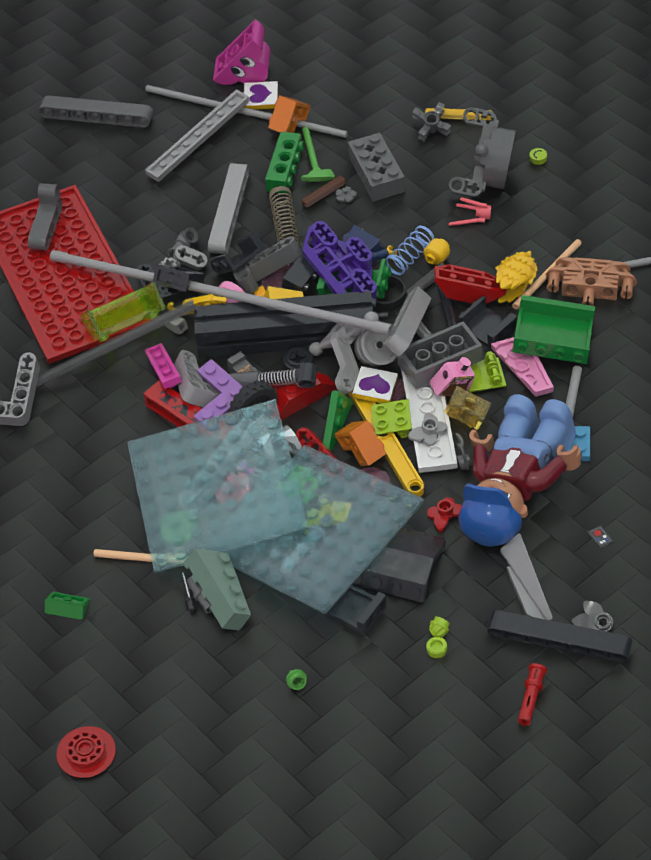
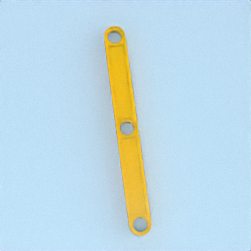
(395, 453)

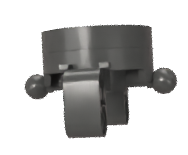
(490, 157)

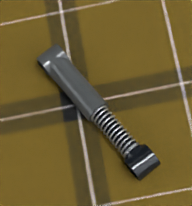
(302, 376)

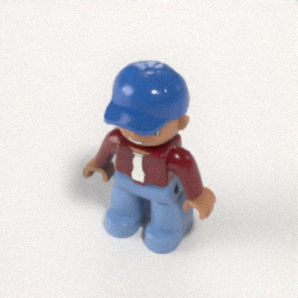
(516, 468)

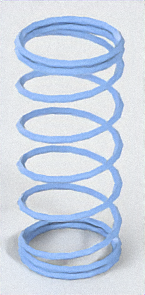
(419, 239)

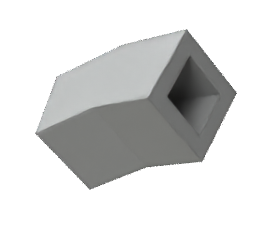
(177, 326)

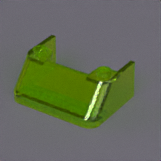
(123, 312)

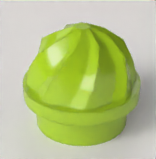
(439, 627)

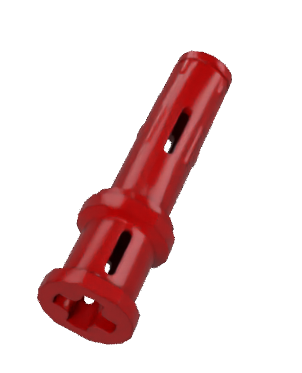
(533, 686)

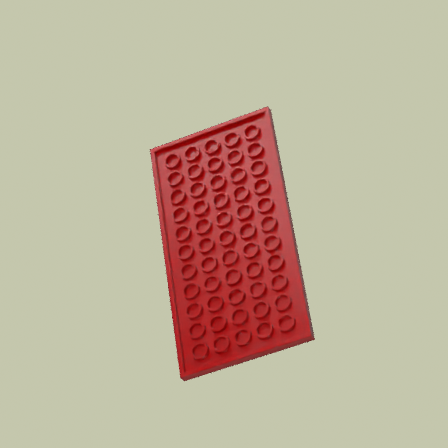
(57, 292)

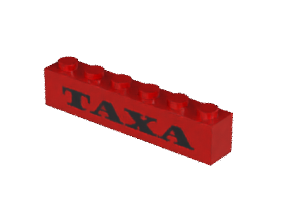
(170, 405)

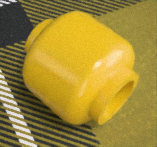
(436, 251)

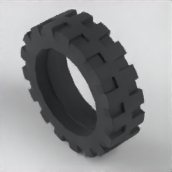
(251, 392)

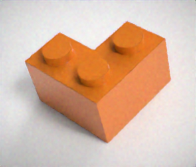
(287, 114)
(363, 442)

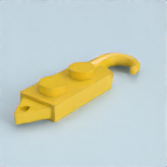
(201, 301)

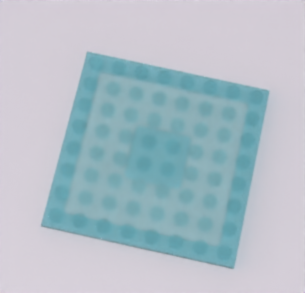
(217, 485)
(348, 524)

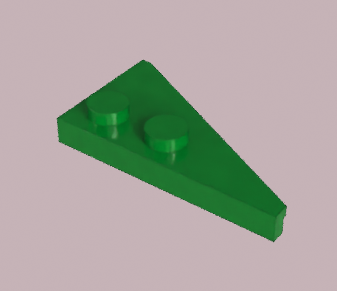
(337, 414)

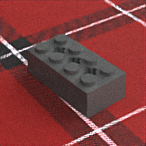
(376, 167)
(429, 354)

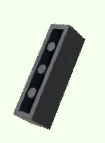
(300, 275)

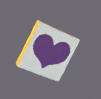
(261, 95)
(375, 385)

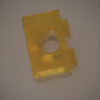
(467, 408)

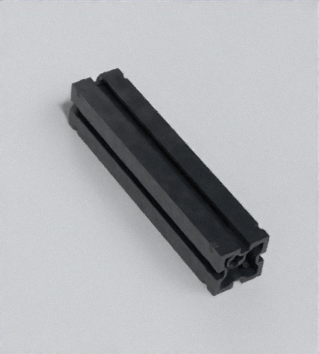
(259, 329)

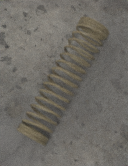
(273, 204)

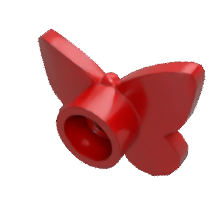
(443, 512)

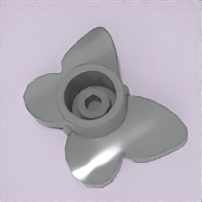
(428, 430)

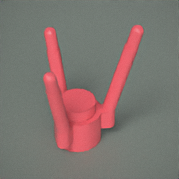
(482, 211)

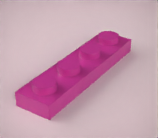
(163, 366)

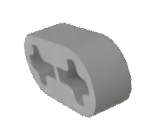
(190, 257)

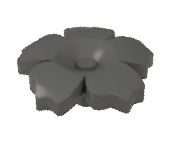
(345, 195)

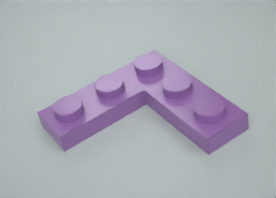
(223, 384)

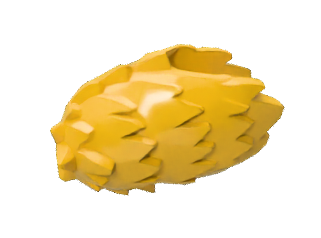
(515, 275)

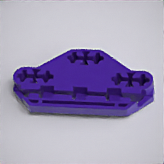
(348, 258)

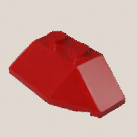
(467, 284)
(294, 398)

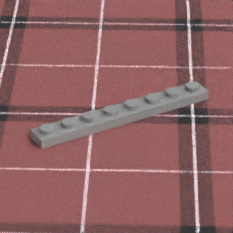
(197, 135)

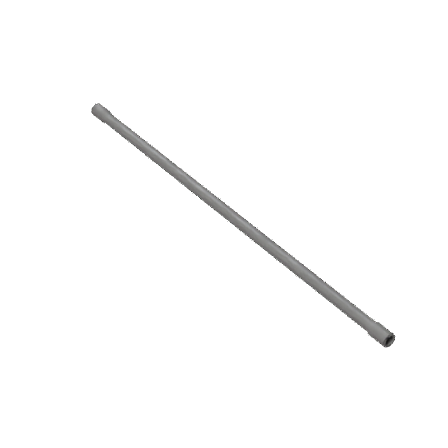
(375, 326)

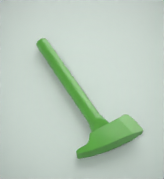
(316, 174)

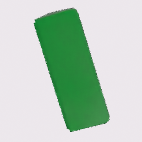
(66, 605)

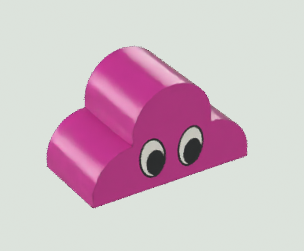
(244, 58)

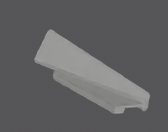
(525, 579)

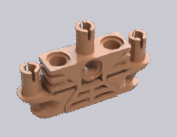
(591, 279)

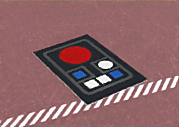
(600, 536)

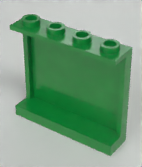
(553, 329)

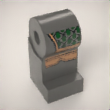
(239, 364)

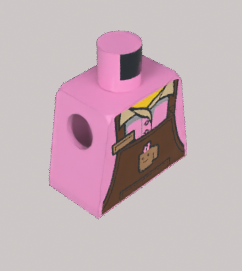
(453, 375)

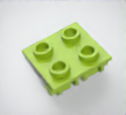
(487, 374)
(392, 418)

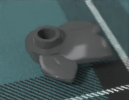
(463, 459)
(592, 616)

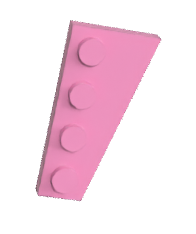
(525, 367)

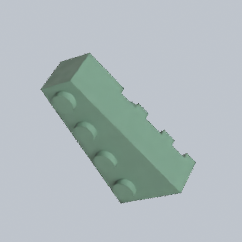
(220, 586)

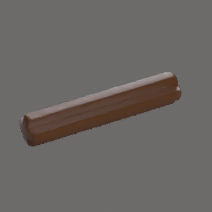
(323, 191)

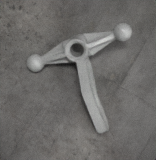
(340, 339)

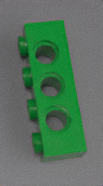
(284, 161)

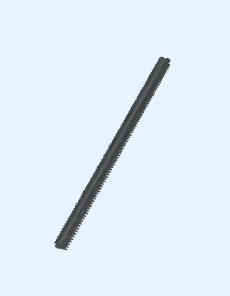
(81, 360)

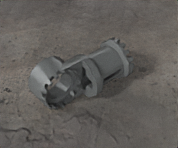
(182, 240)

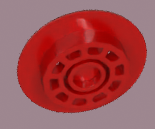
(84, 746)

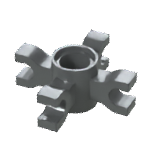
(433, 116)

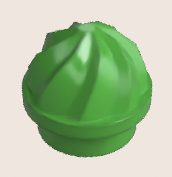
(296, 679)

